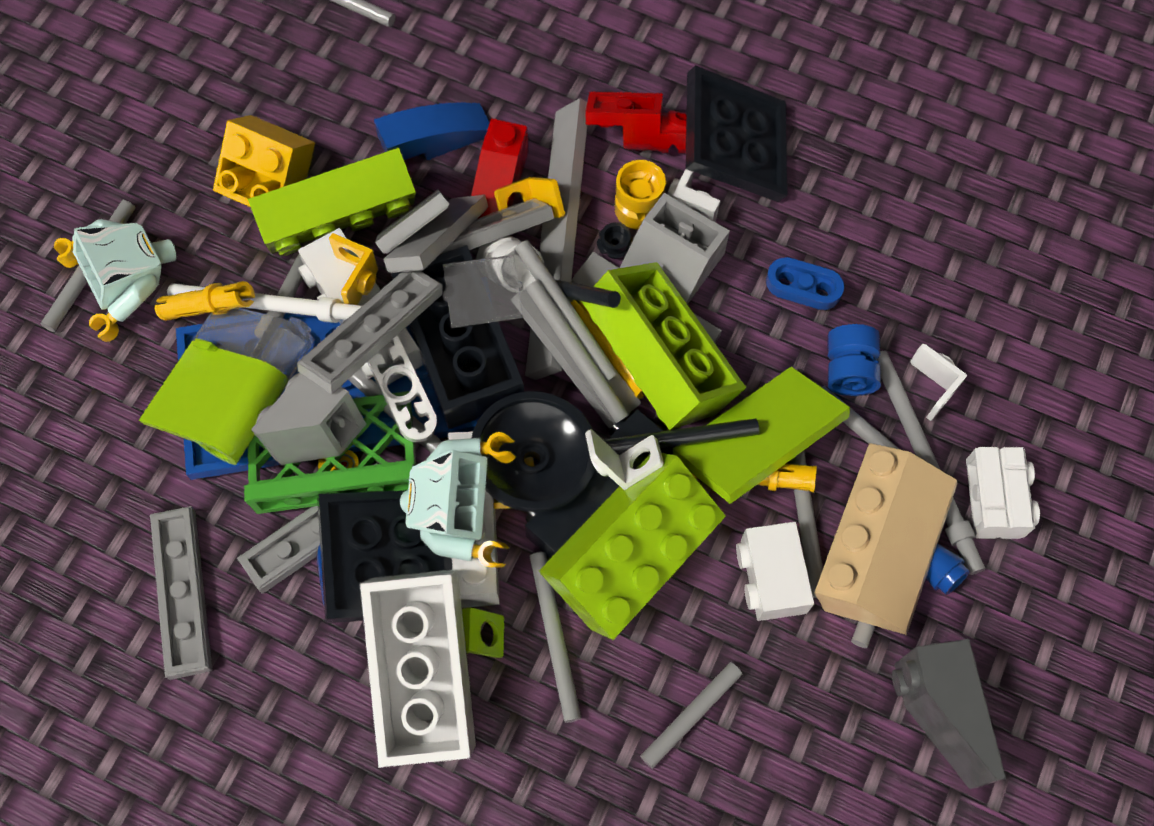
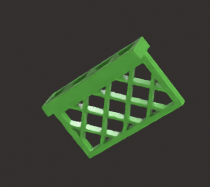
(302, 490)

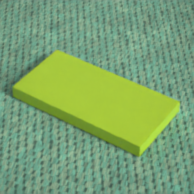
(790, 418)

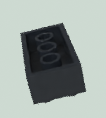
(465, 364)

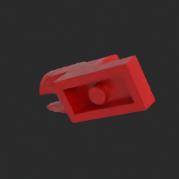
(642, 120)

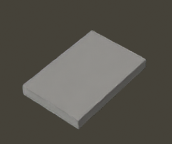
(411, 222)

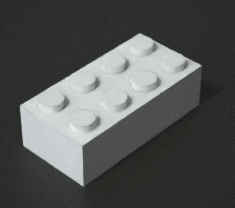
(418, 668)

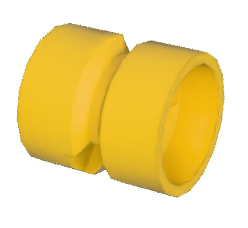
(637, 191)

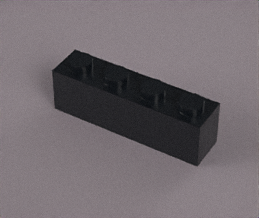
(555, 527)

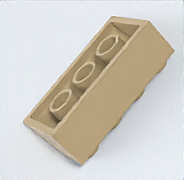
(886, 539)

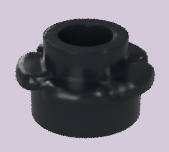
(611, 232)

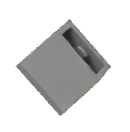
(680, 242)
(308, 422)

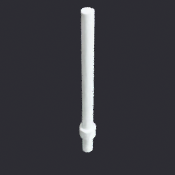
(325, 308)

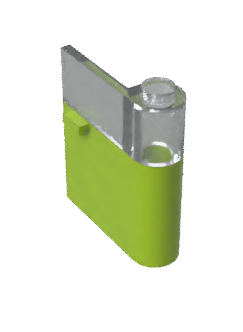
(228, 379)

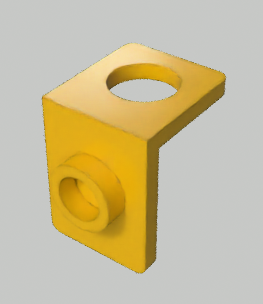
(530, 188)
(364, 274)

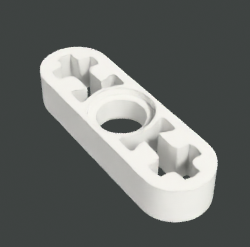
(422, 408)

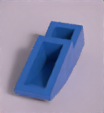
(432, 129)

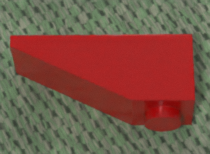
(500, 161)

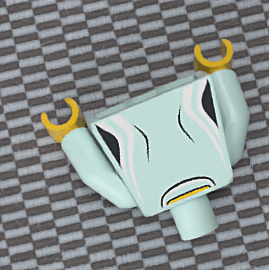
(118, 267)
(449, 497)

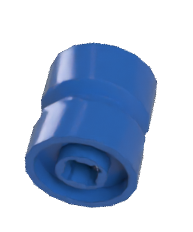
(854, 360)

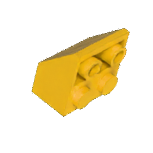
(260, 159)

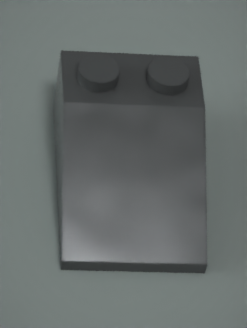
(949, 704)

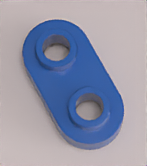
(804, 281)

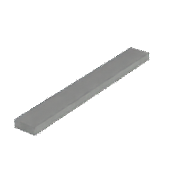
(560, 233)

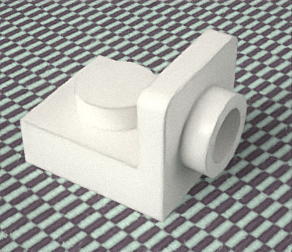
(697, 200)

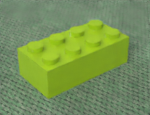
(333, 201)
(664, 346)
(632, 546)

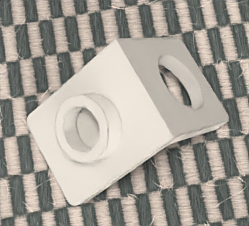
(941, 370)
(621, 466)

